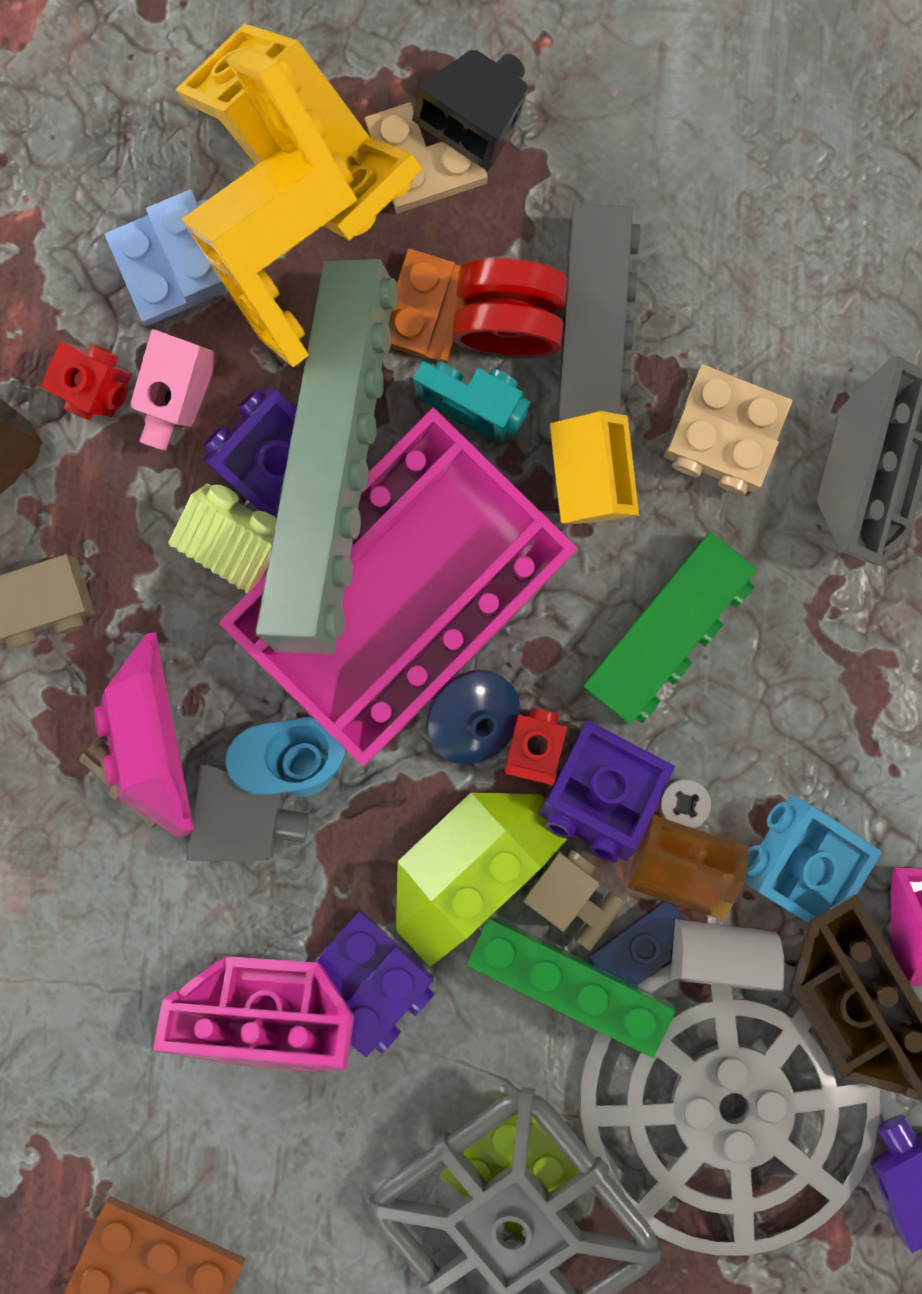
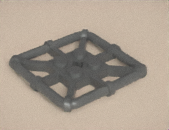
(518, 1197)

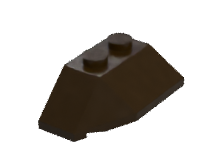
(860, 1000)

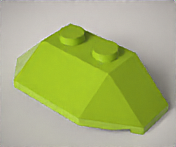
(469, 869)

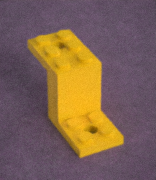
(378, 169)
(272, 202)

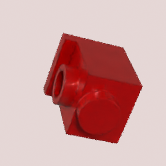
(521, 761)

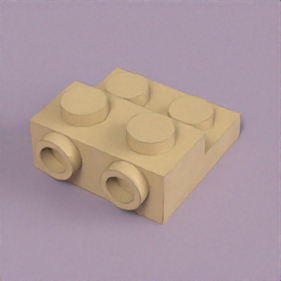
(727, 431)

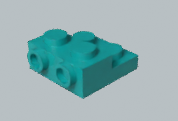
(485, 405)

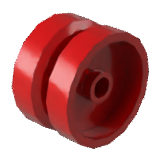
(509, 308)

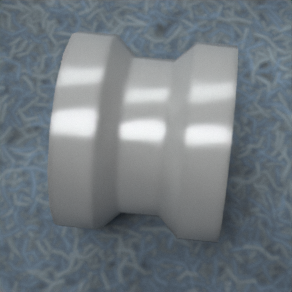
(673, 801)

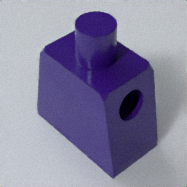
(900, 1179)

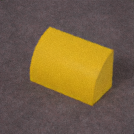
(594, 468)

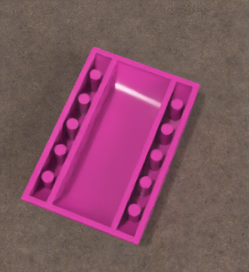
(435, 576)

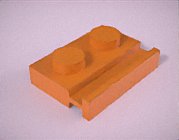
(425, 307)

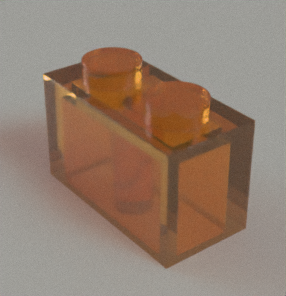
(689, 867)

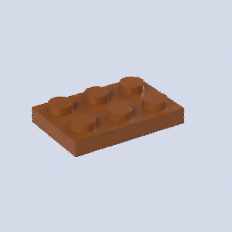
(150, 1256)

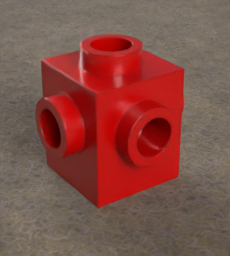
(87, 380)

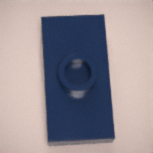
(641, 945)

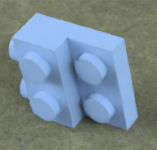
(163, 261)

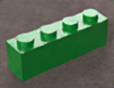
(669, 629)
(572, 986)

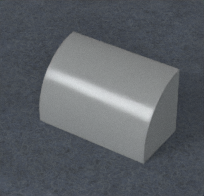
(727, 956)

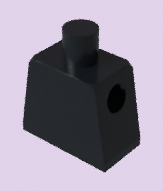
(473, 104)

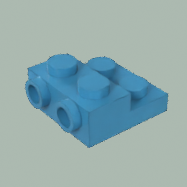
(808, 860)

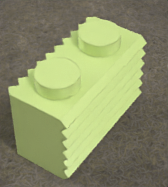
(225, 536)

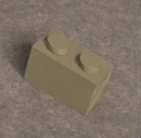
(41, 600)

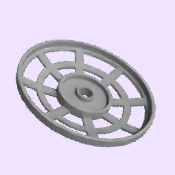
(730, 1142)

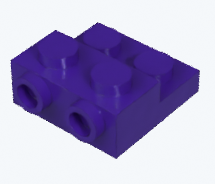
(255, 449)
(605, 793)
(375, 981)

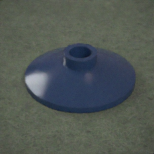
(462, 705)

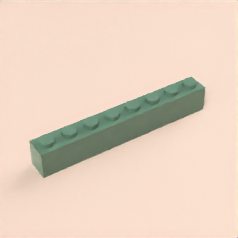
(328, 459)

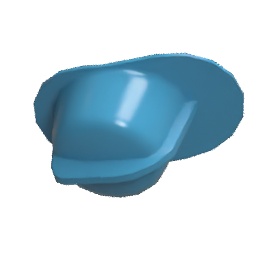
(284, 758)

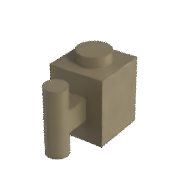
(564, 892)

